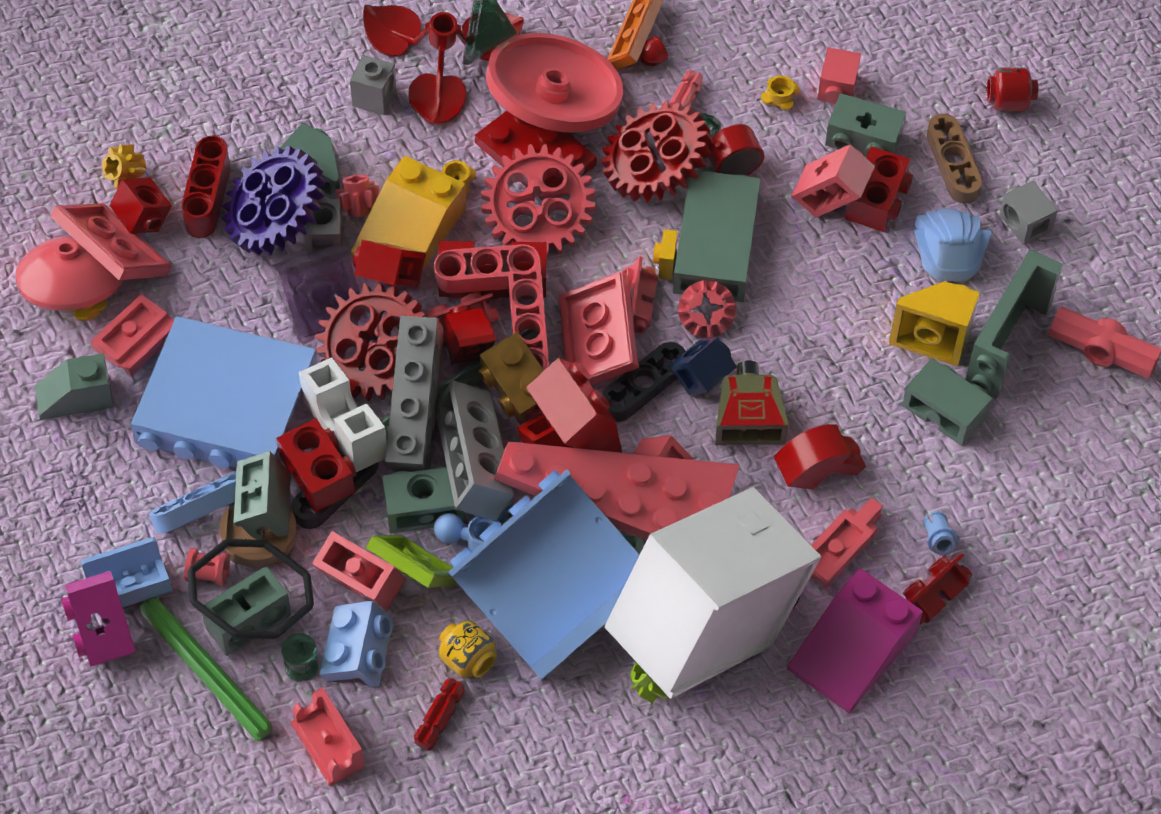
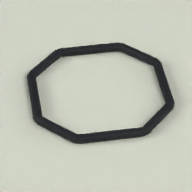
(223, 624)

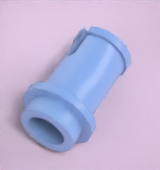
(941, 537)

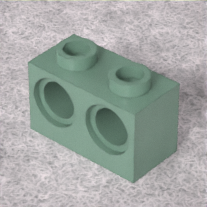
(248, 606)

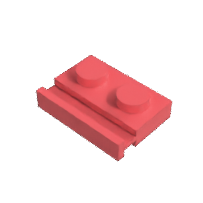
(134, 335)

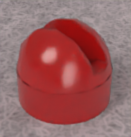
(654, 52)

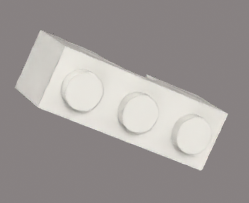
(330, 400)

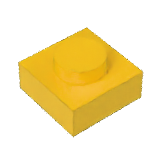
(665, 254)

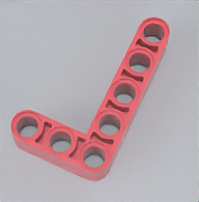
(504, 277)

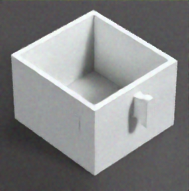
(711, 591)

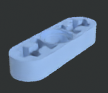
(194, 504)

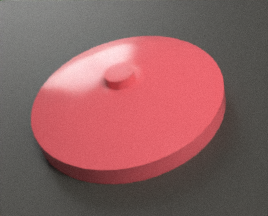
(554, 82)

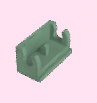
(262, 495)

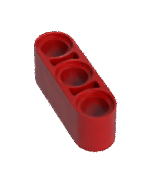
(206, 186)

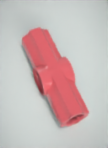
(1105, 342)

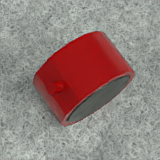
(736, 151)

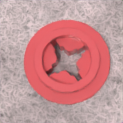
(717, 295)

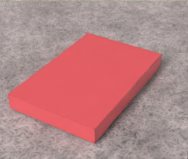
(110, 242)
(600, 327)

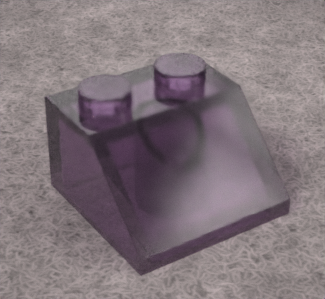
(312, 284)

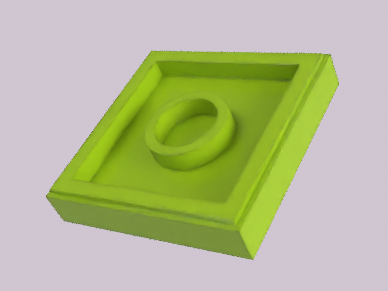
(412, 560)

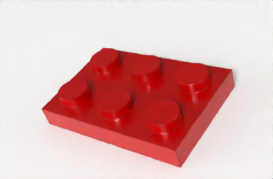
(509, 132)

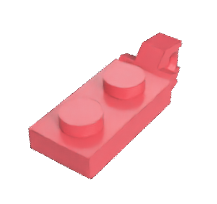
(844, 541)

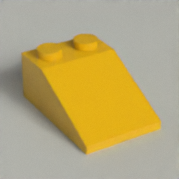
(415, 208)

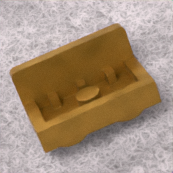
(510, 370)

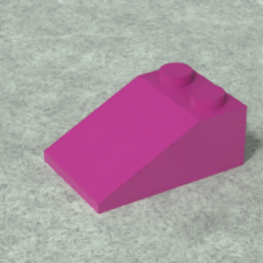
(855, 640)

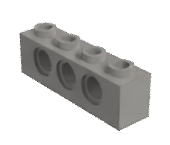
(414, 394)
(472, 450)

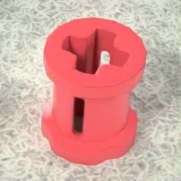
(215, 570)

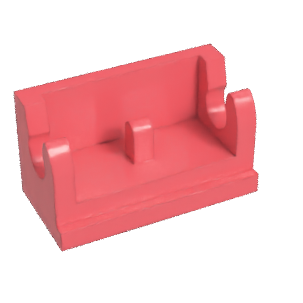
(327, 738)

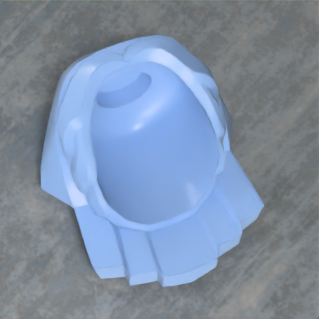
(951, 244)

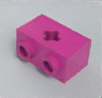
(106, 640)

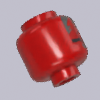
(1011, 89)

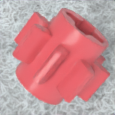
(357, 195)

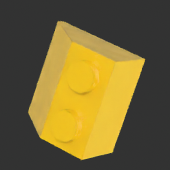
(935, 321)

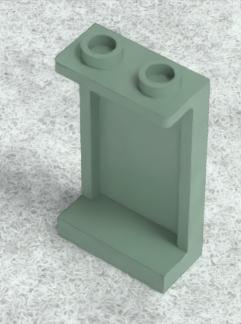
(717, 232)
(1030, 287)

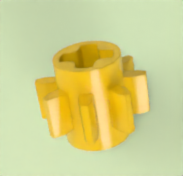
(123, 164)

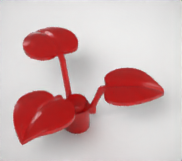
(395, 27)

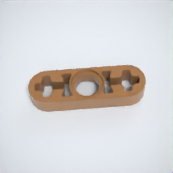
(952, 171)

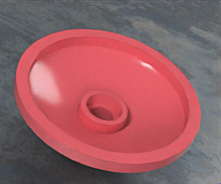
(63, 276)

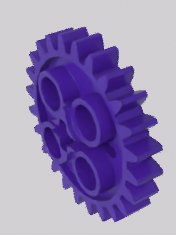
(274, 200)

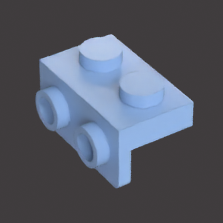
(135, 570)
(357, 643)

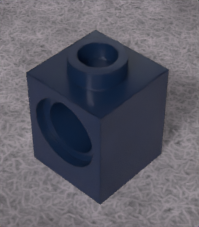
(703, 366)

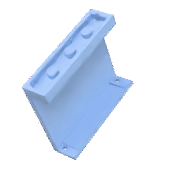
(219, 393)
(548, 572)

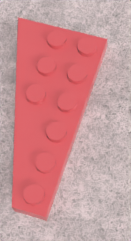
(630, 489)

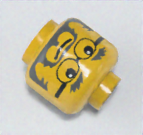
(467, 649)

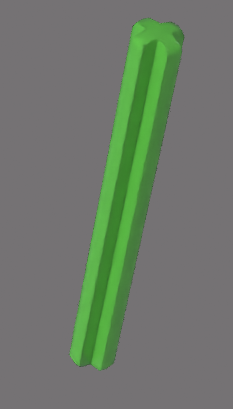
(206, 668)

